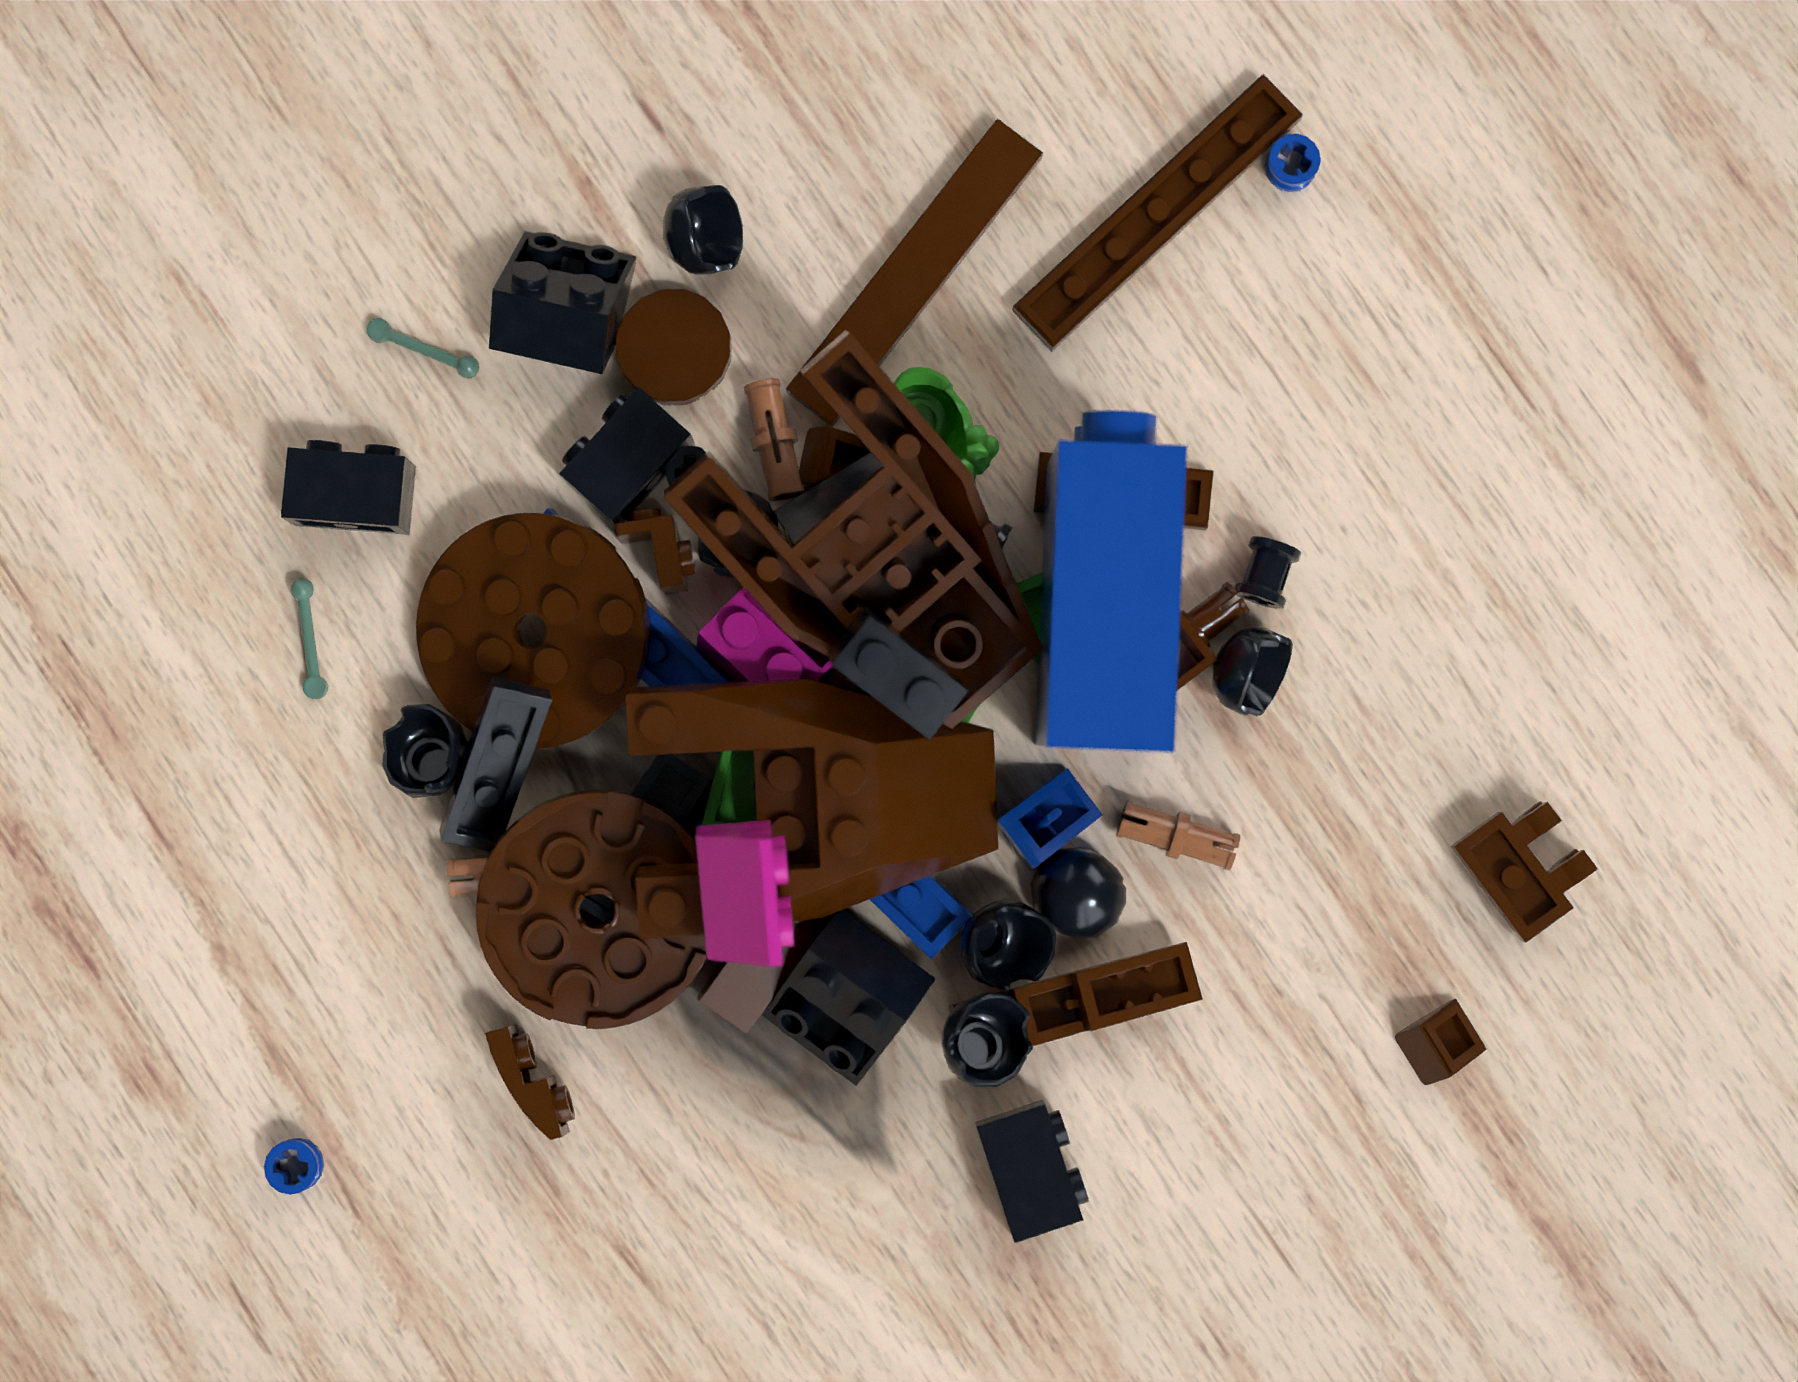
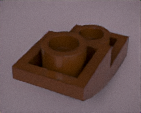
(540, 1099)

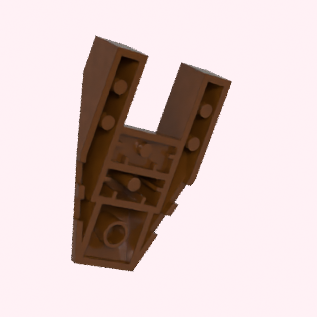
(901, 543)
(837, 775)

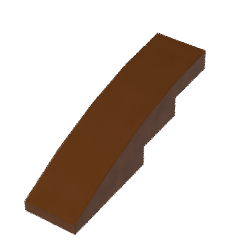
(1107, 993)

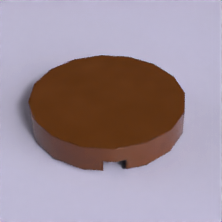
(673, 346)

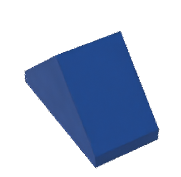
(1048, 819)

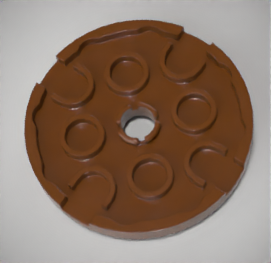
(547, 569)
(533, 920)

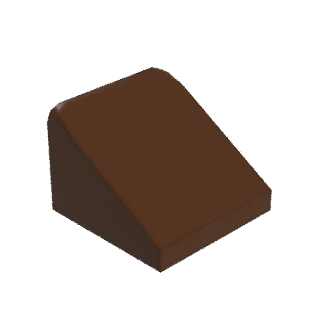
(828, 452)
(1440, 1043)

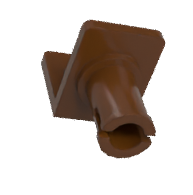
(1205, 623)

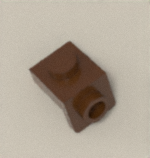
(672, 556)

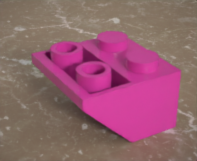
(754, 648)
(739, 893)

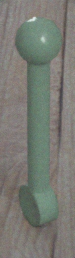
(381, 331)
(314, 686)

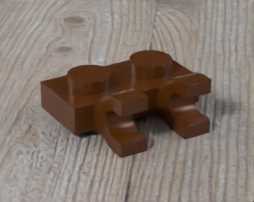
(1512, 874)

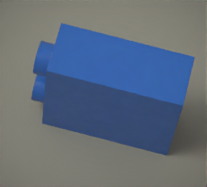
(1111, 587)

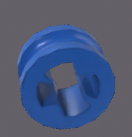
(1275, 165)
(281, 1179)

